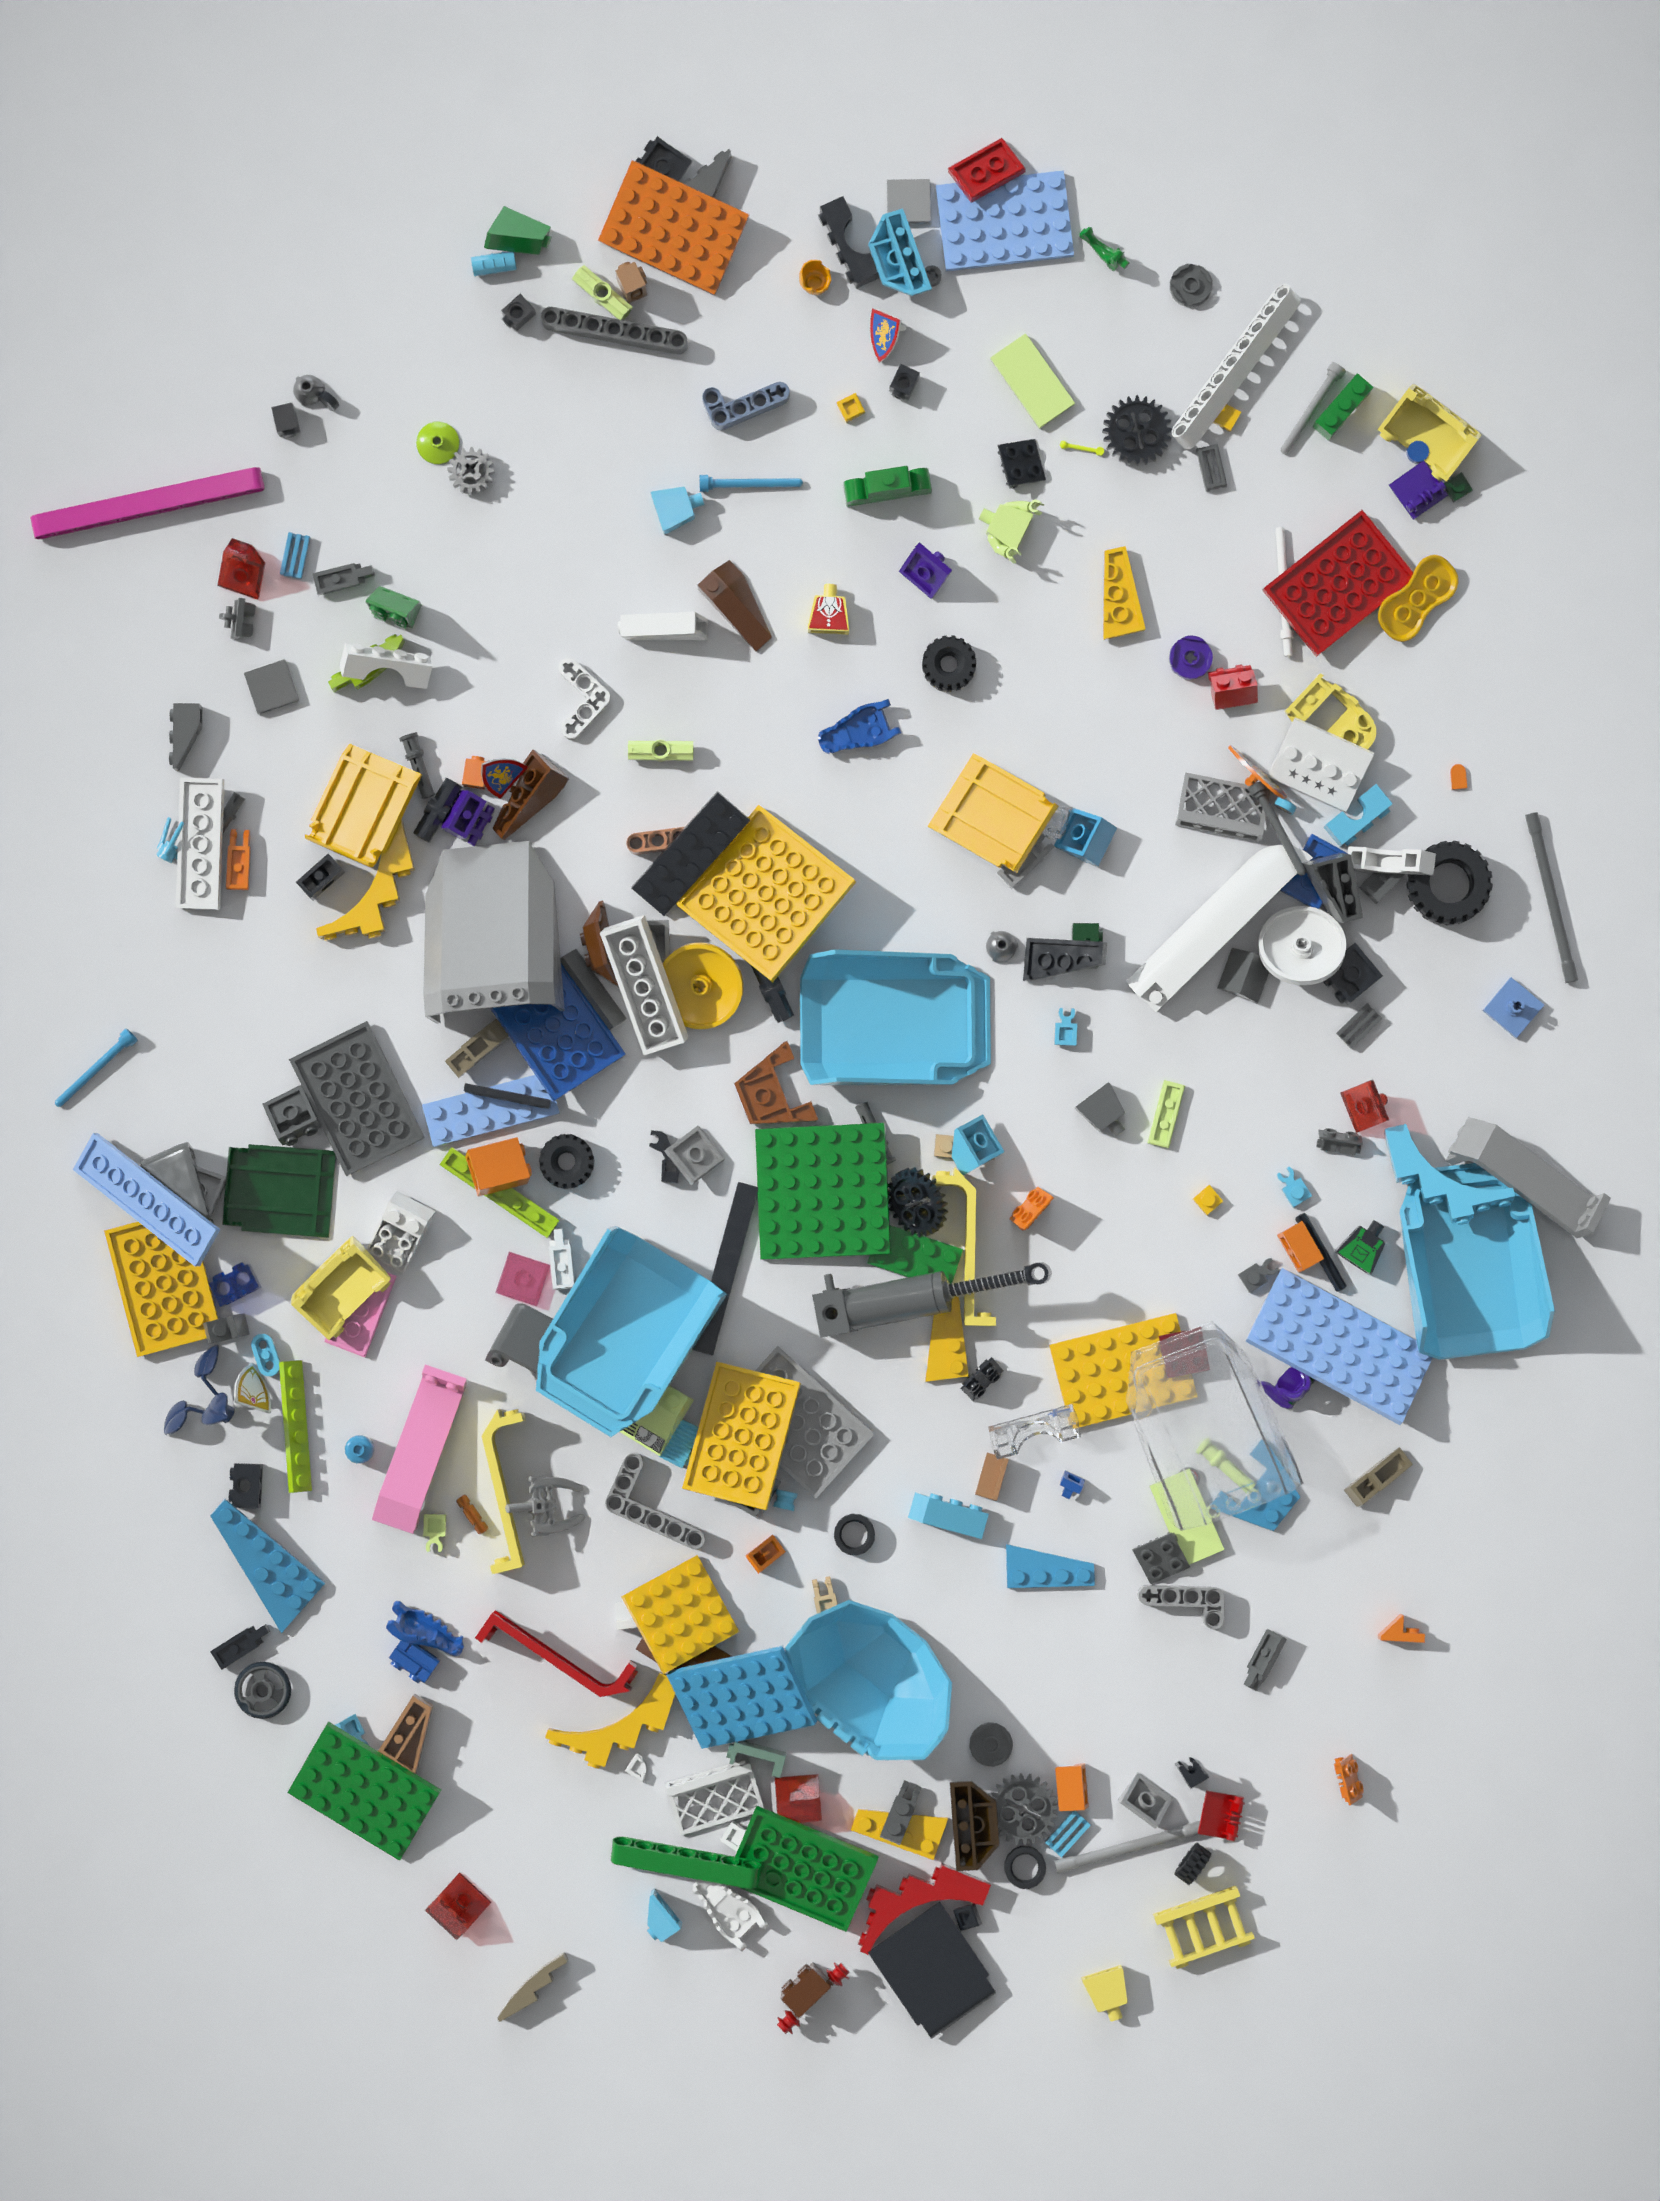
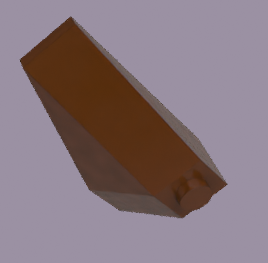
(733, 599)
(532, 793)

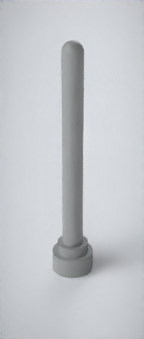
(1334, 373)

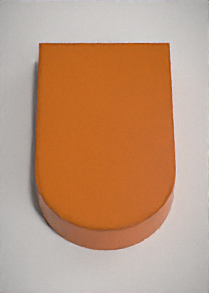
(1458, 777)

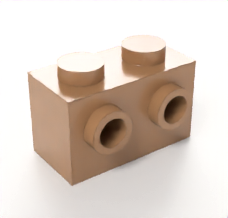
(631, 281)

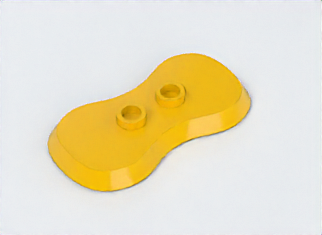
(1430, 585)

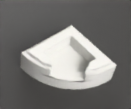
(637, 1768)

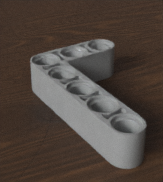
(647, 1512)

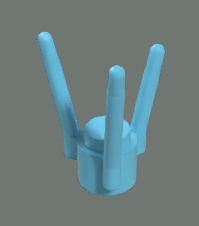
(168, 850)

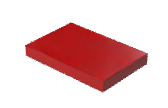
(986, 170)

